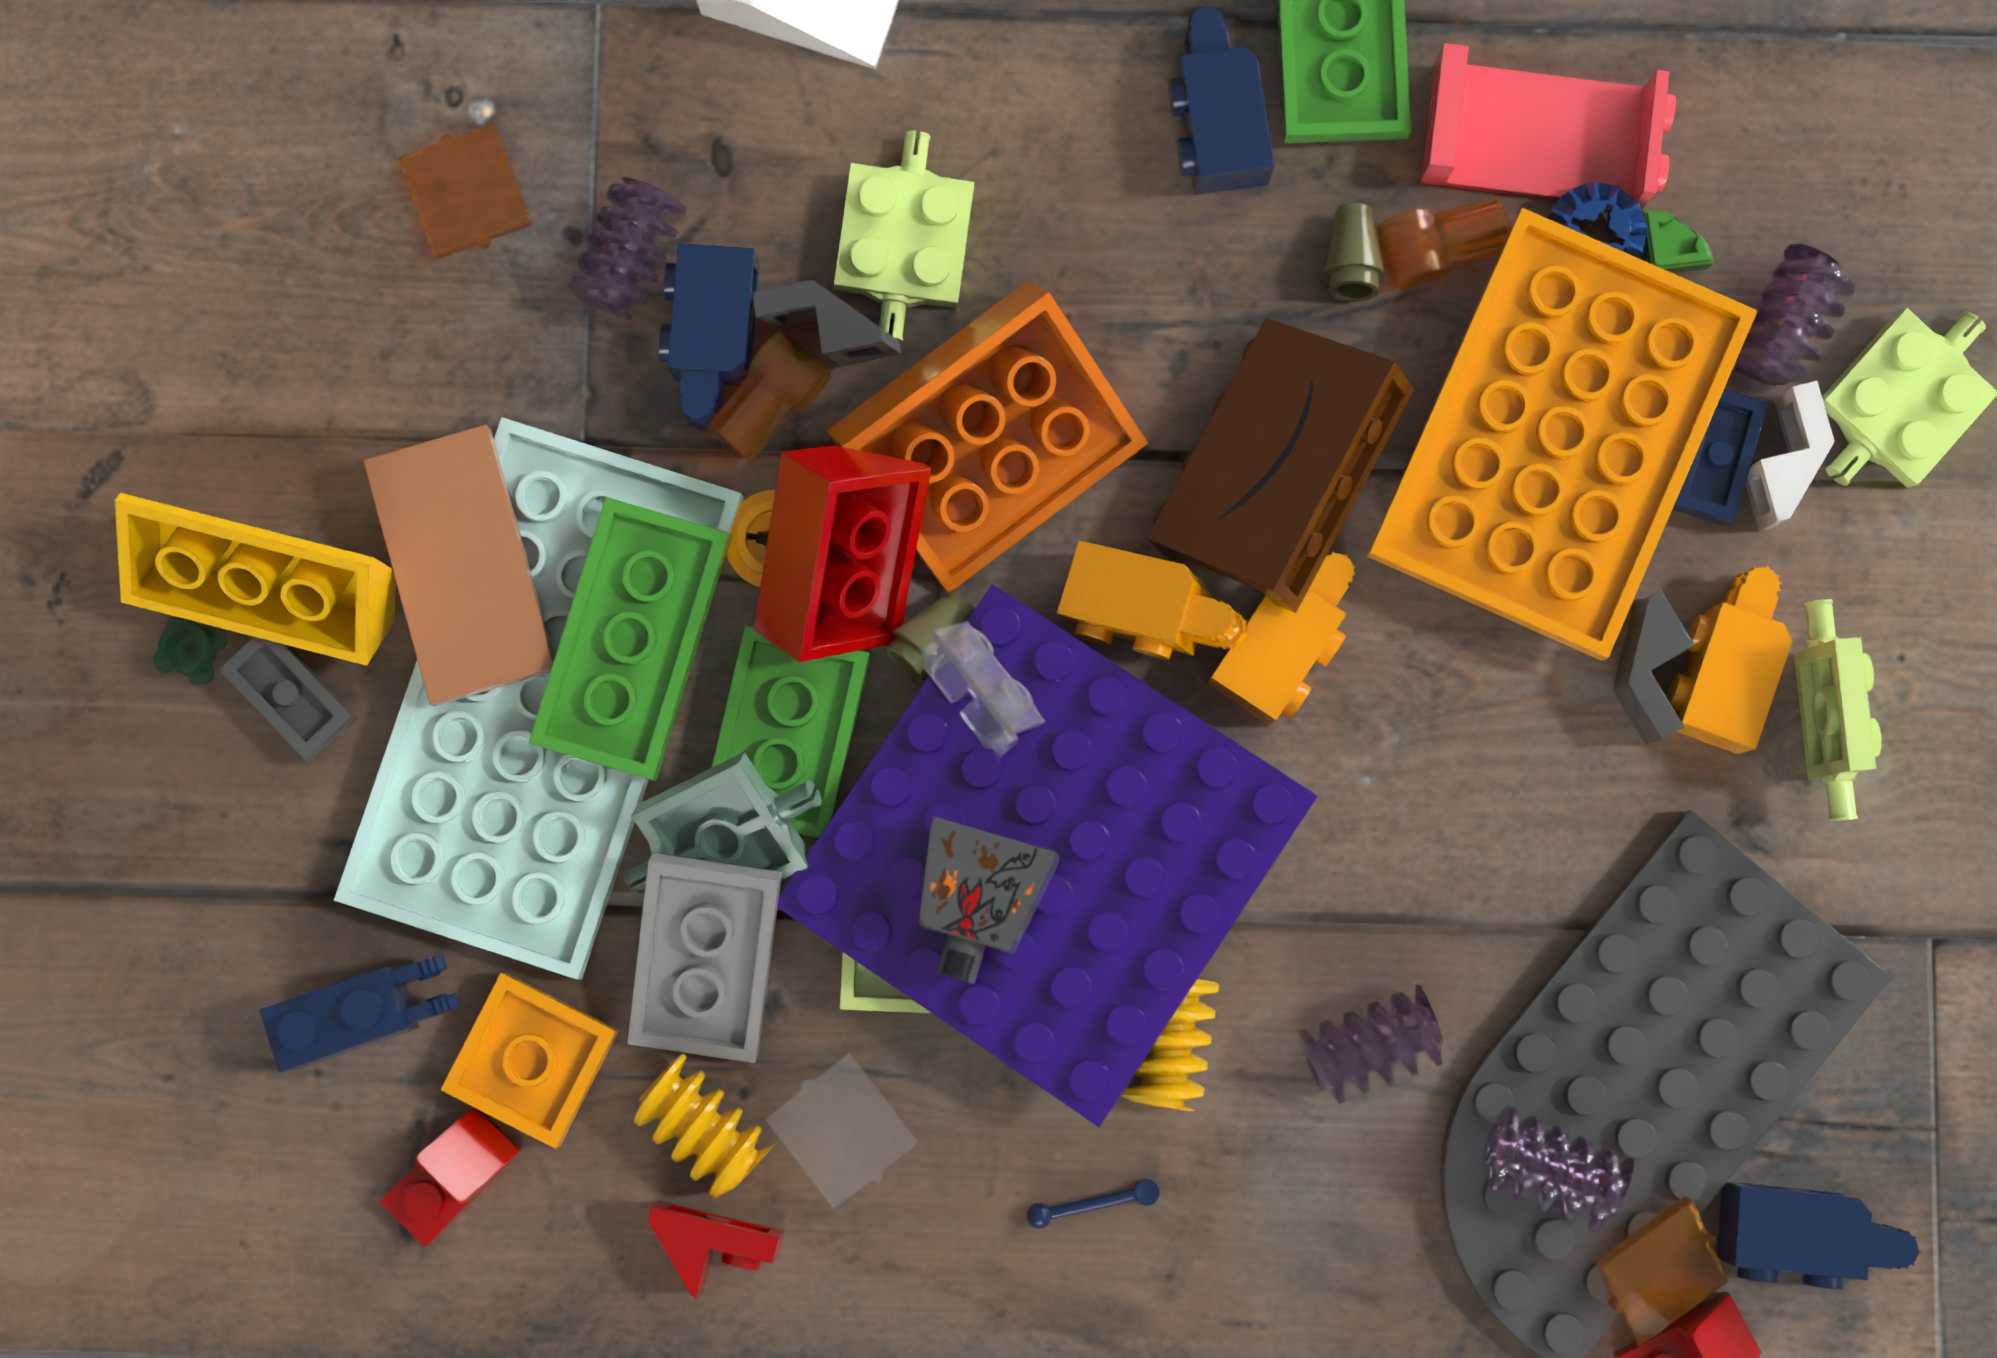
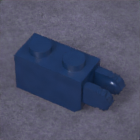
(1221, 110)
(709, 325)
(351, 1014)
(1806, 1234)

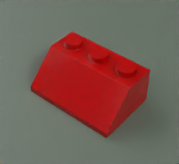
(839, 550)

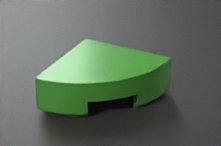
(1674, 244)

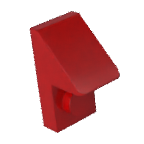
(450, 1175)
(693, 1234)
(1704, 1332)

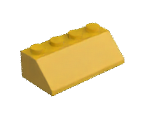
(252, 580)

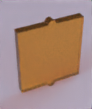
(465, 191)
(1662, 1271)

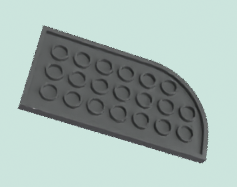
(1657, 1037)

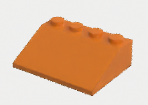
(1006, 423)

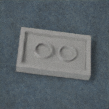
(704, 957)

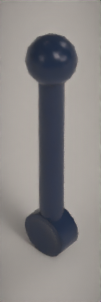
(1144, 1191)

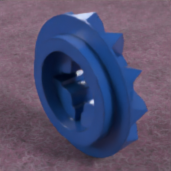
(1589, 202)

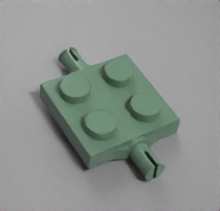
(725, 819)

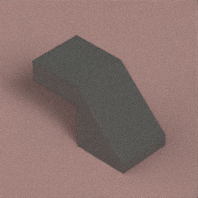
(843, 331)
(1651, 640)

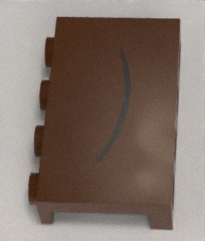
(1282, 461)

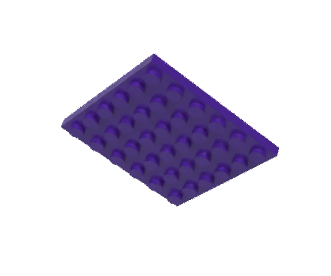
(1154, 838)

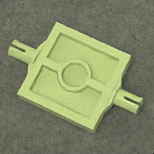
(903, 235)
(1907, 398)
(1835, 709)

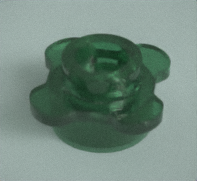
(172, 645)

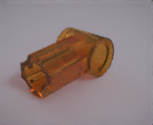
(1426, 244)
(780, 382)

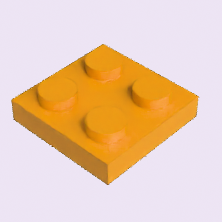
(529, 1060)

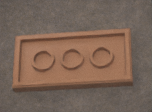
(460, 565)

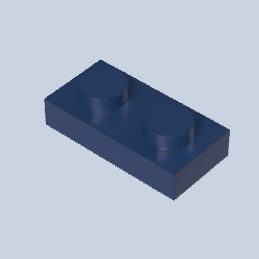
(1723, 460)

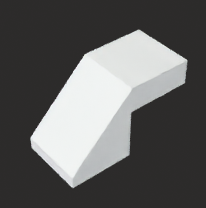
(1781, 481)

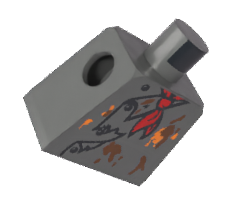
(980, 893)

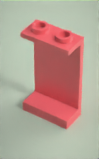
(1543, 131)

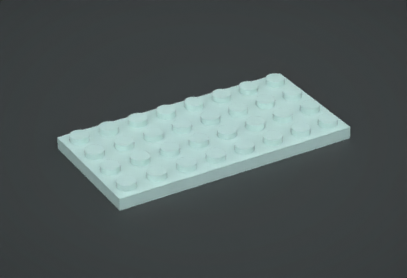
(465, 815)

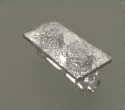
(964, 661)

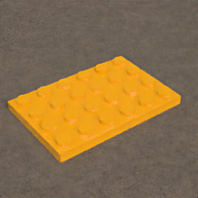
(1562, 434)

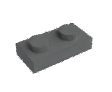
(288, 696)

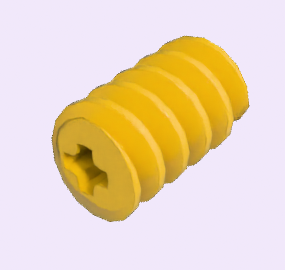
(1171, 1060)
(700, 1128)

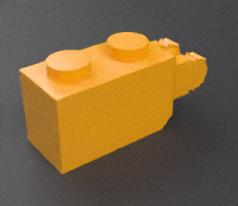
(1145, 602)
(1283, 646)
(1733, 665)

